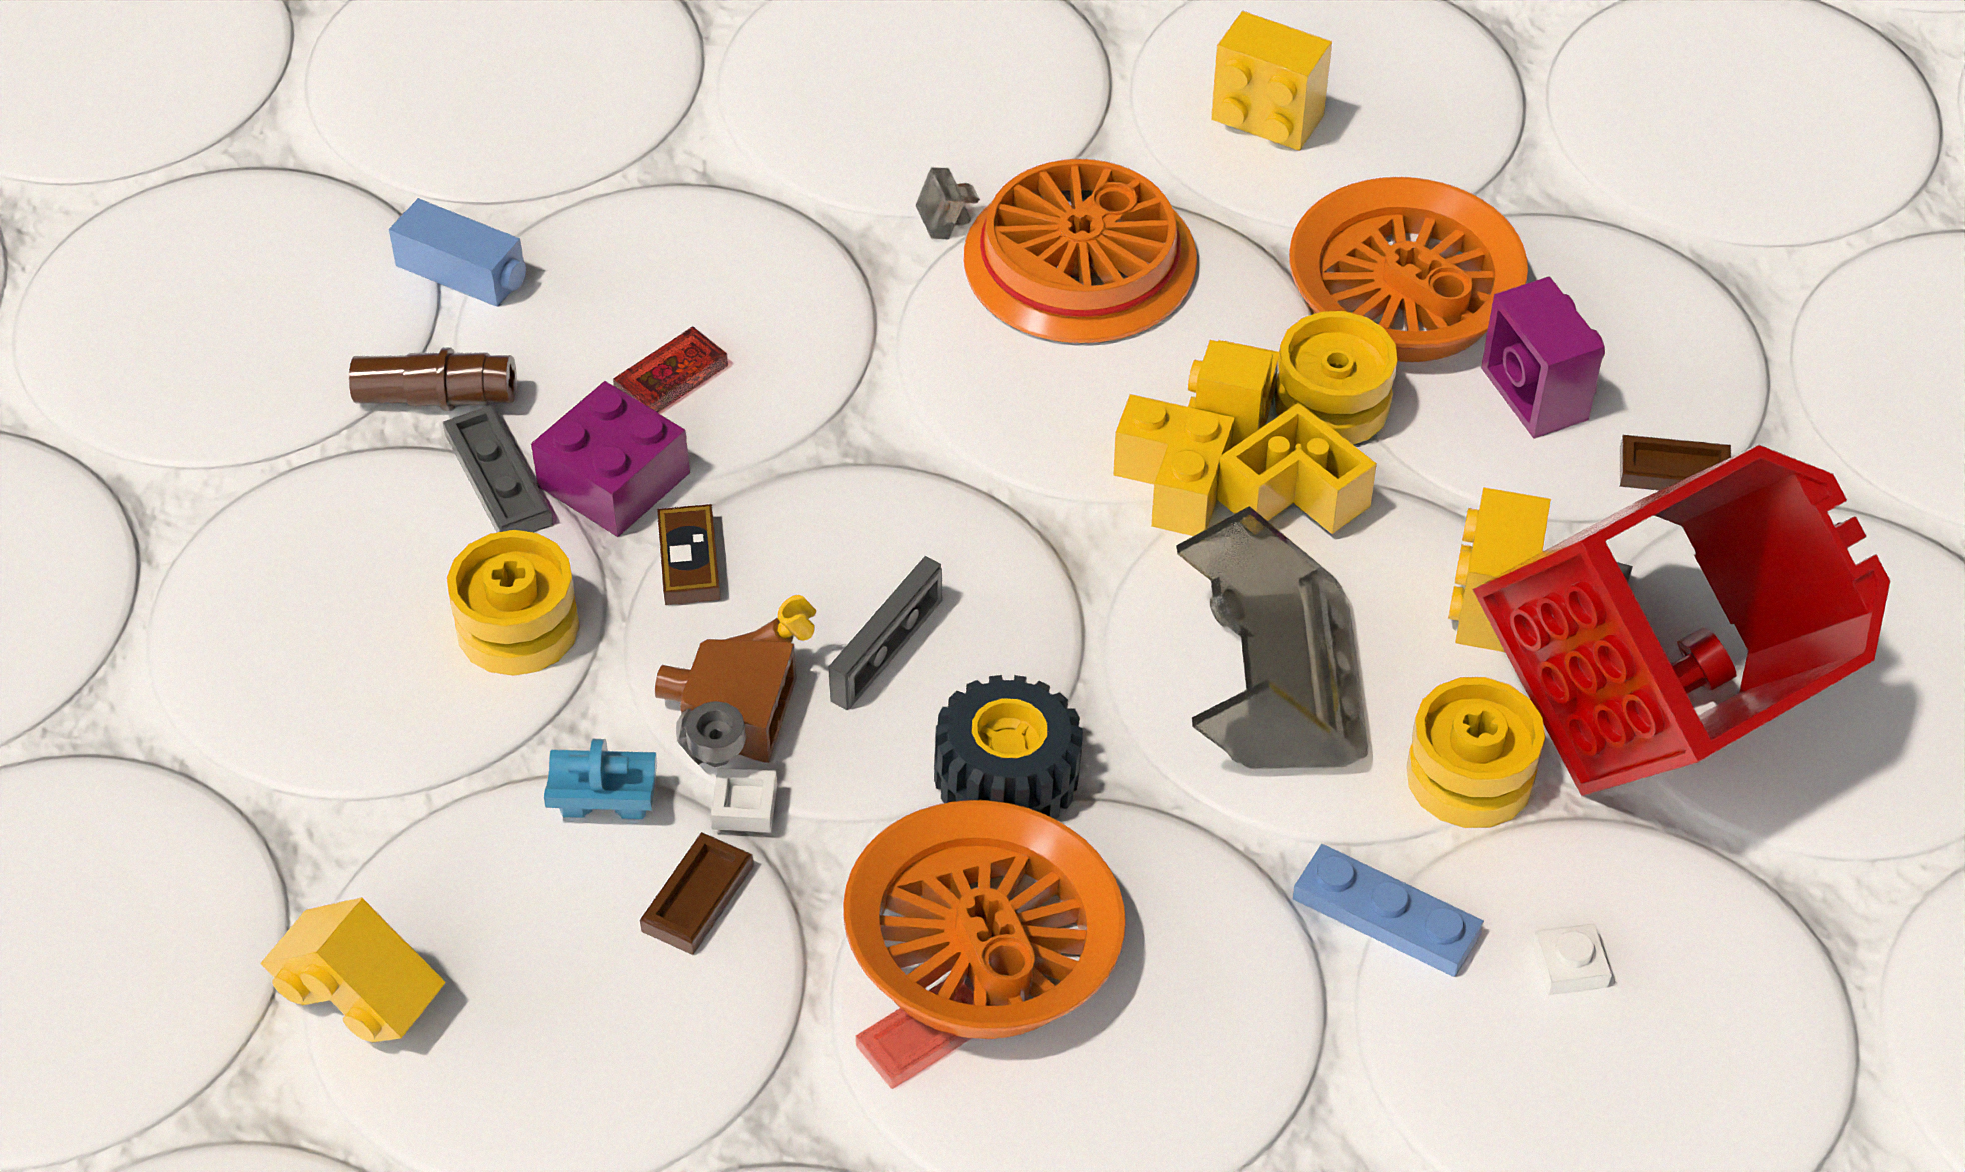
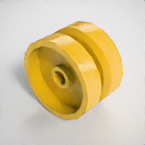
(1339, 371)
(513, 602)
(1475, 752)

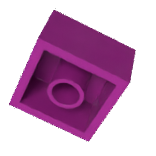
(1542, 356)
(611, 458)

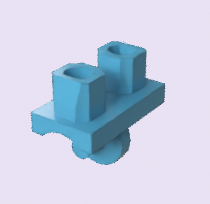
(601, 781)

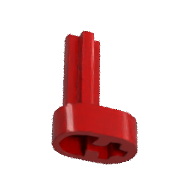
(1703, 661)

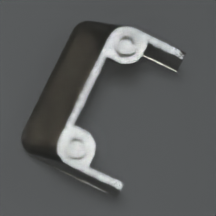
(1296, 650)

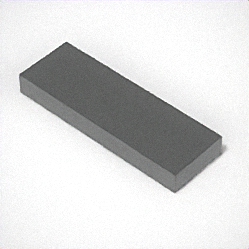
(497, 471)
(885, 633)

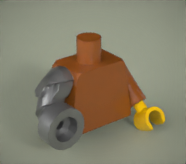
(738, 688)

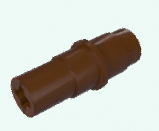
(434, 379)

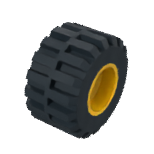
(1008, 745)

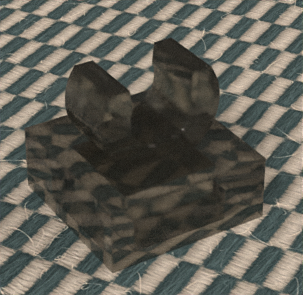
(943, 202)

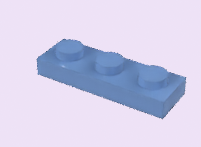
(1388, 910)

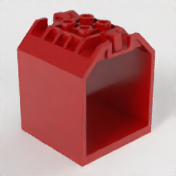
(1776, 574)

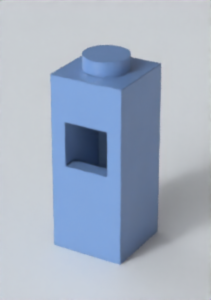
(458, 252)

